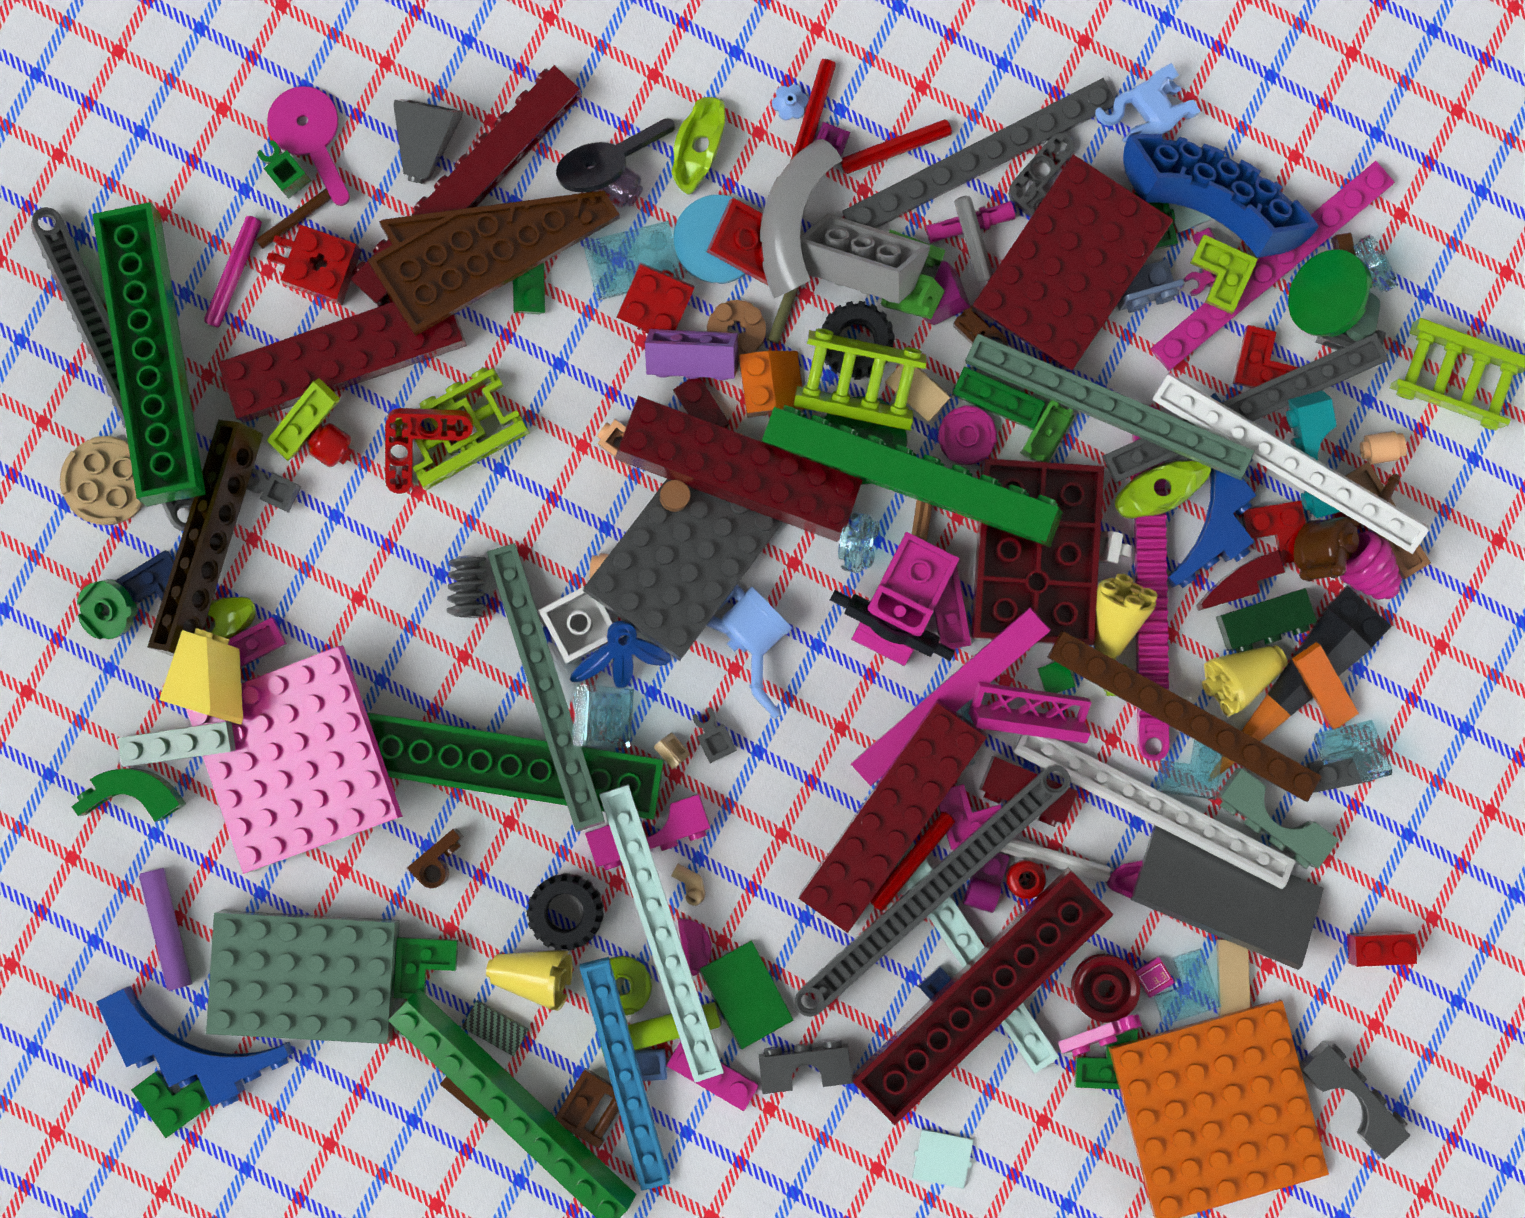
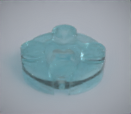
(1380, 268)
(857, 543)

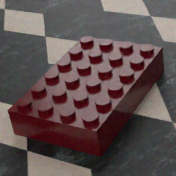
(1072, 263)
(1023, 574)

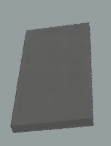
(1226, 899)

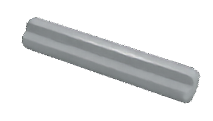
(973, 238)

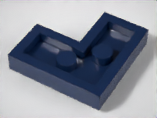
(148, 577)

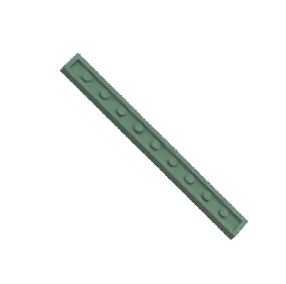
(1110, 407)
(545, 687)

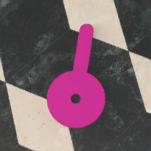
(310, 138)

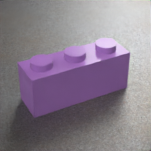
(691, 354)

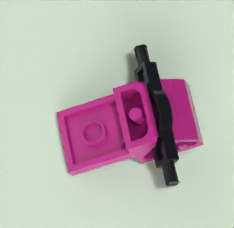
(903, 603)

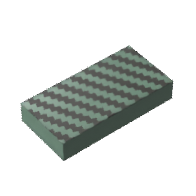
(495, 1028)

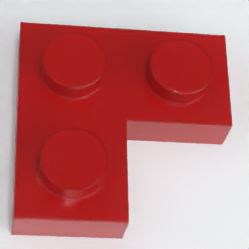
(1254, 359)
(1279, 520)

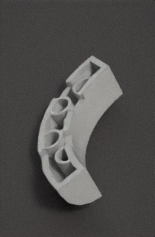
(784, 213)

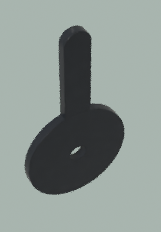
(607, 159)

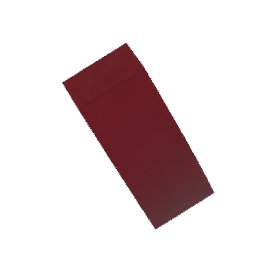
(1243, 580)

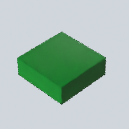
(1055, 678)

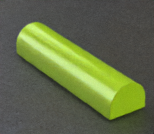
(663, 1028)

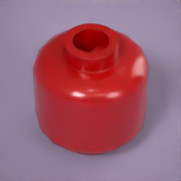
(330, 445)
(1035, 883)

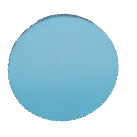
(693, 235)

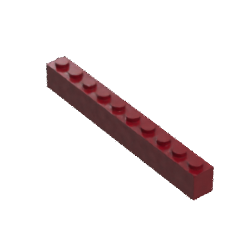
(490, 161)

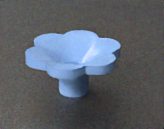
(786, 108)

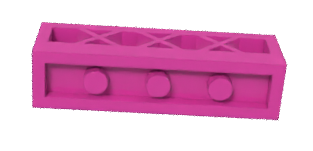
(1027, 722)

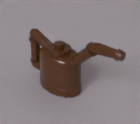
(1327, 544)

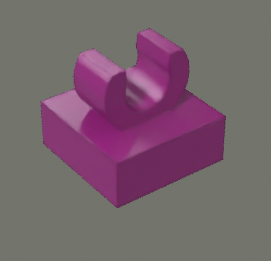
(835, 136)

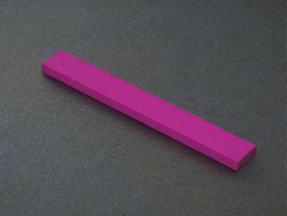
(954, 691)

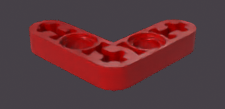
(414, 430)

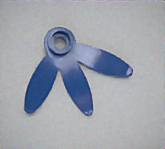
(621, 652)

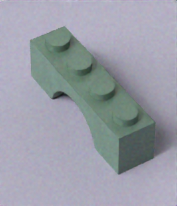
(1245, 796)

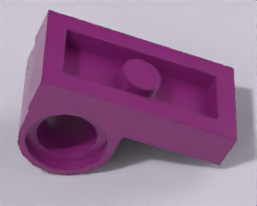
(984, 885)

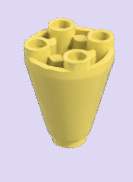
(1120, 613)
(1242, 676)

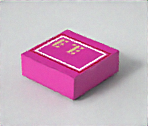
(1154, 977)

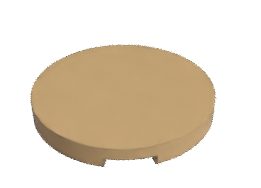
(100, 481)

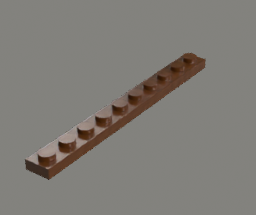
(1184, 716)

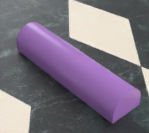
(165, 929)

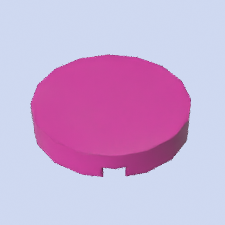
(967, 435)

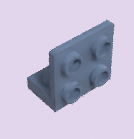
(1151, 284)

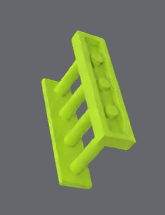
(1456, 344)
(868, 407)

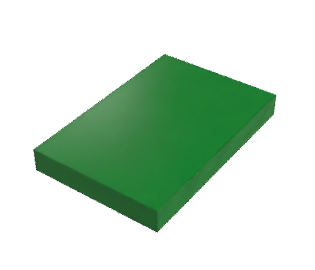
(745, 994)

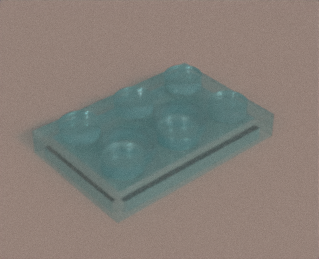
(617, 256)
(602, 716)

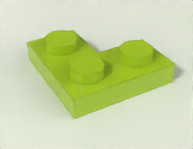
(1230, 266)

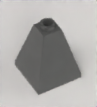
(423, 136)

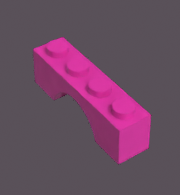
(685, 819)

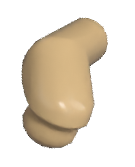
(693, 884)

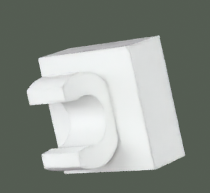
(1112, 547)

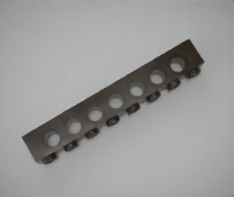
(206, 535)

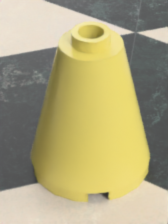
(533, 975)

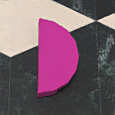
(695, 944)

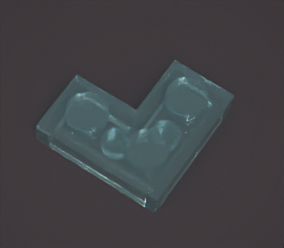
(1356, 742)
(1193, 779)
(1196, 991)

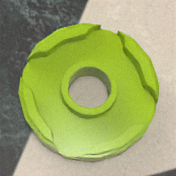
(639, 979)

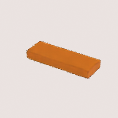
(1325, 685)

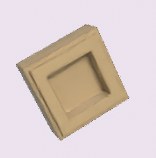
(672, 750)

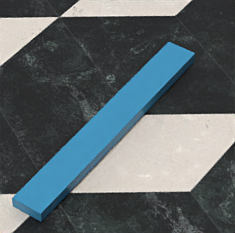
(624, 1073)

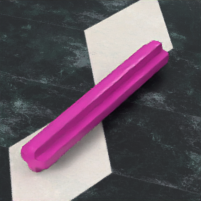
(232, 271)

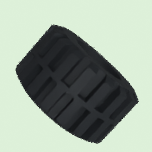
(858, 315)
(546, 930)

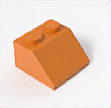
(769, 380)

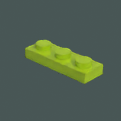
(303, 419)

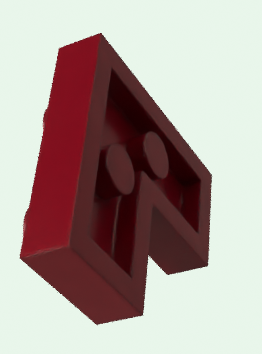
(699, 402)

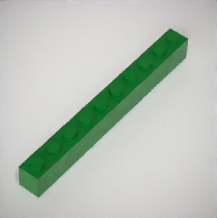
(512, 1107)

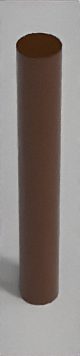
(294, 218)

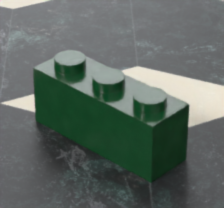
(1266, 621)

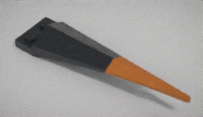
(1345, 633)

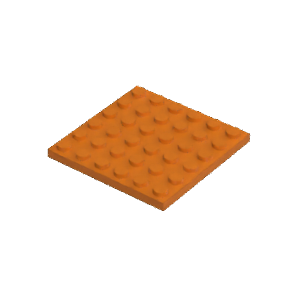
(1218, 1111)

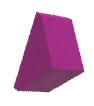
(954, 298)

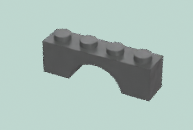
(1378, 1127)

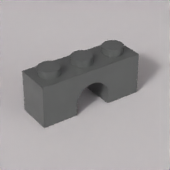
(830, 1060)

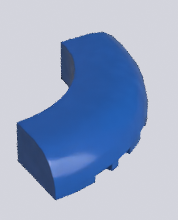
(1218, 188)

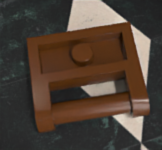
(581, 1105)

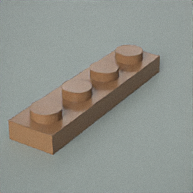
(1406, 561)

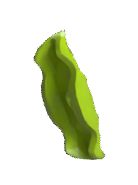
(705, 121)
(1140, 498)
(231, 615)

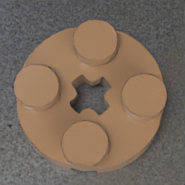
(749, 318)

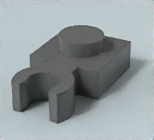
(276, 490)
(716, 740)

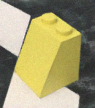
(205, 676)

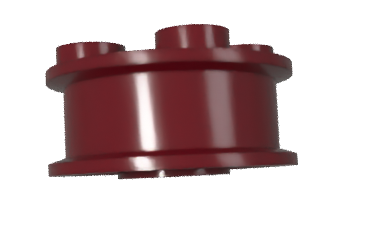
(1121, 999)

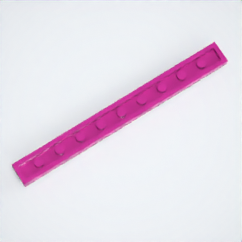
(1270, 269)

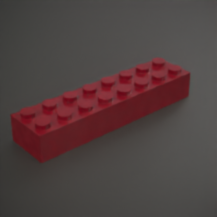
(335, 353)
(738, 469)
(892, 815)

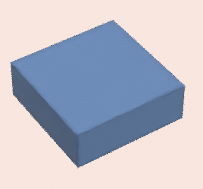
(652, 1064)

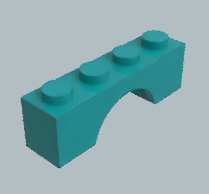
(1312, 419)

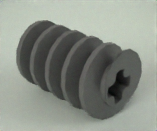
(466, 586)

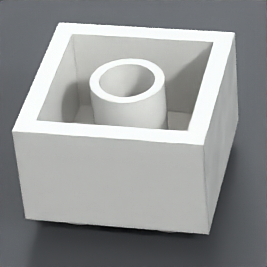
(577, 624)

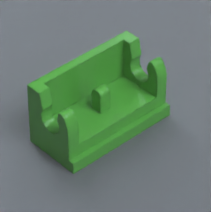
(921, 300)
(1047, 432)

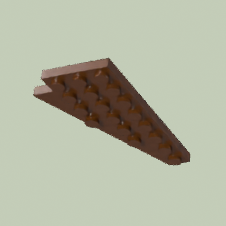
(464, 254)

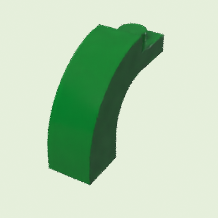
(149, 788)

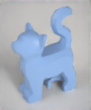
(1152, 104)

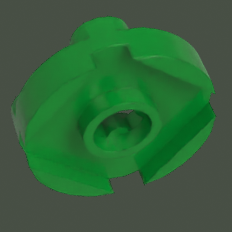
(120, 605)

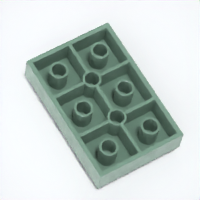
(302, 977)

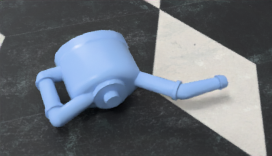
(753, 627)

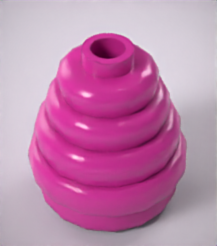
(1373, 568)

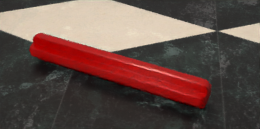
(815, 105)
(896, 146)
(912, 861)

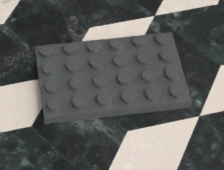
(680, 567)

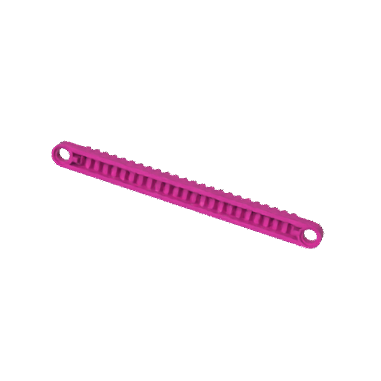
(1153, 636)

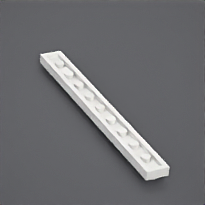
(1292, 463)
(1159, 809)

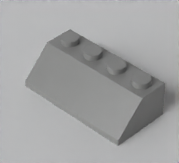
(863, 257)

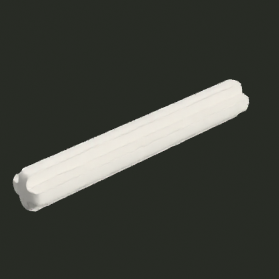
(1057, 859)

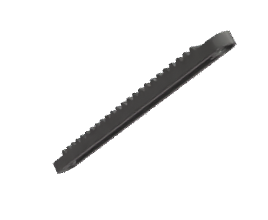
(88, 315)
(932, 890)

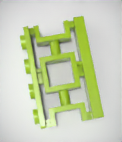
(471, 450)

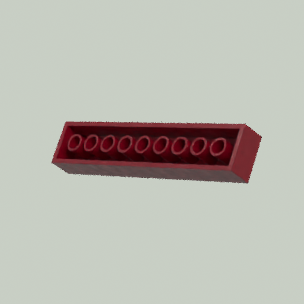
(981, 996)

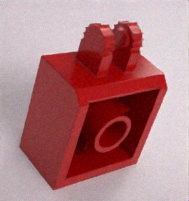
(306, 251)

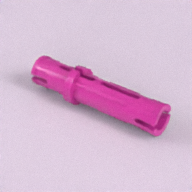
(986, 218)

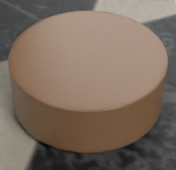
(674, 495)

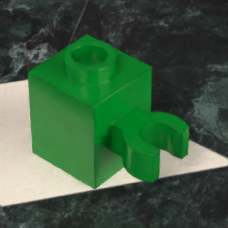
(284, 170)

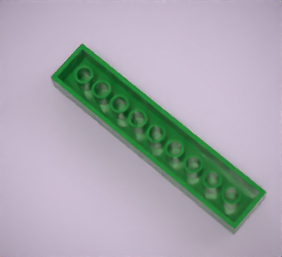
(148, 354)
(914, 477)
(504, 763)

